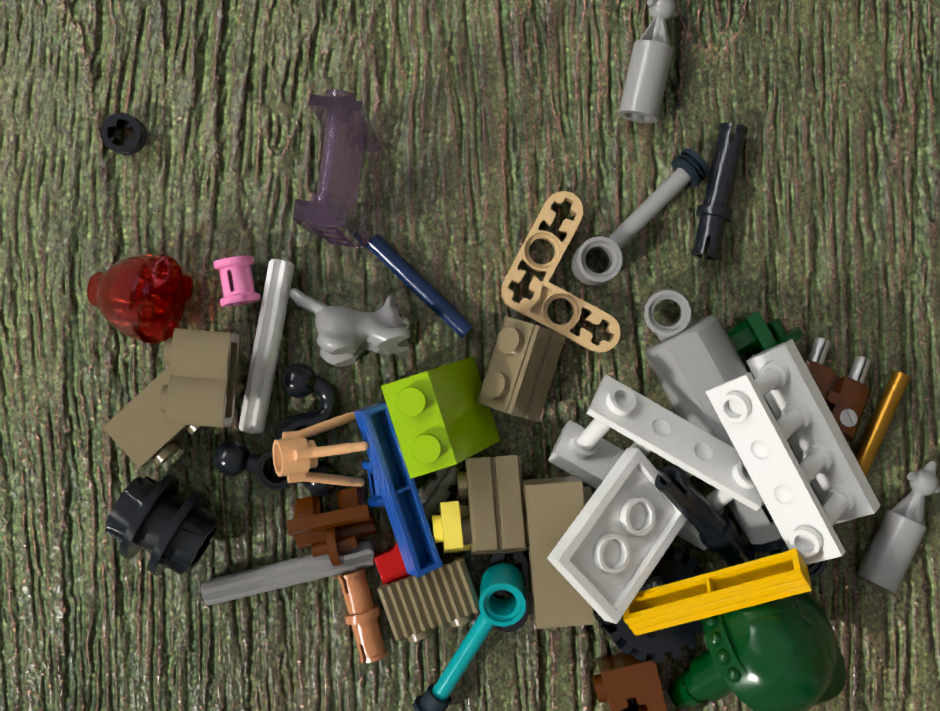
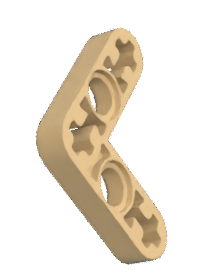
(546, 292)

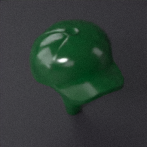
(769, 656)

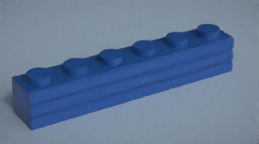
(398, 491)

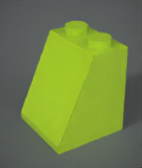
(440, 416)

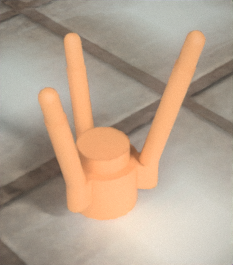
(295, 455)

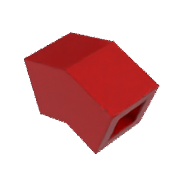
(390, 564)

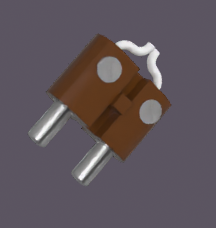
(843, 395)

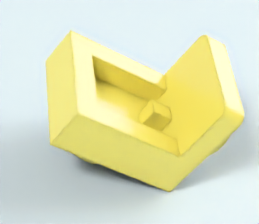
(448, 527)

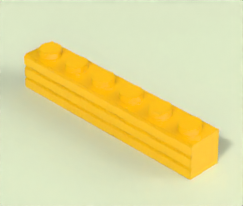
(718, 592)

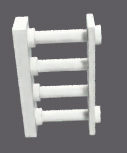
(654, 430)
(816, 441)

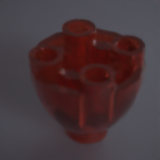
(142, 296)

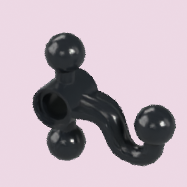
(298, 382)

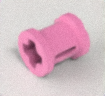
(236, 281)

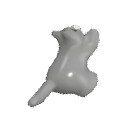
(348, 332)

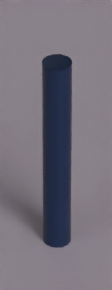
(419, 285)

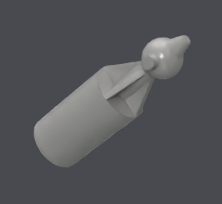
(649, 67)
(900, 532)

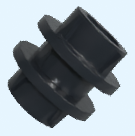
(164, 525)

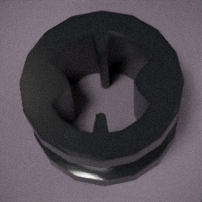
(116, 122)

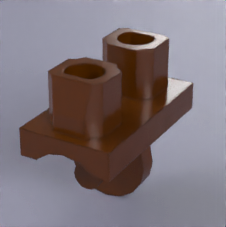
(332, 530)

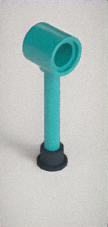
(493, 612)

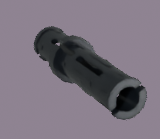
(715, 209)
(714, 530)

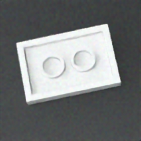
(618, 537)

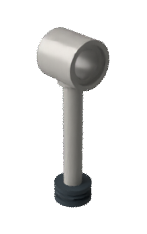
(688, 169)

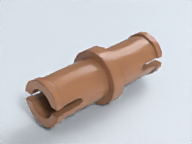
(362, 615)

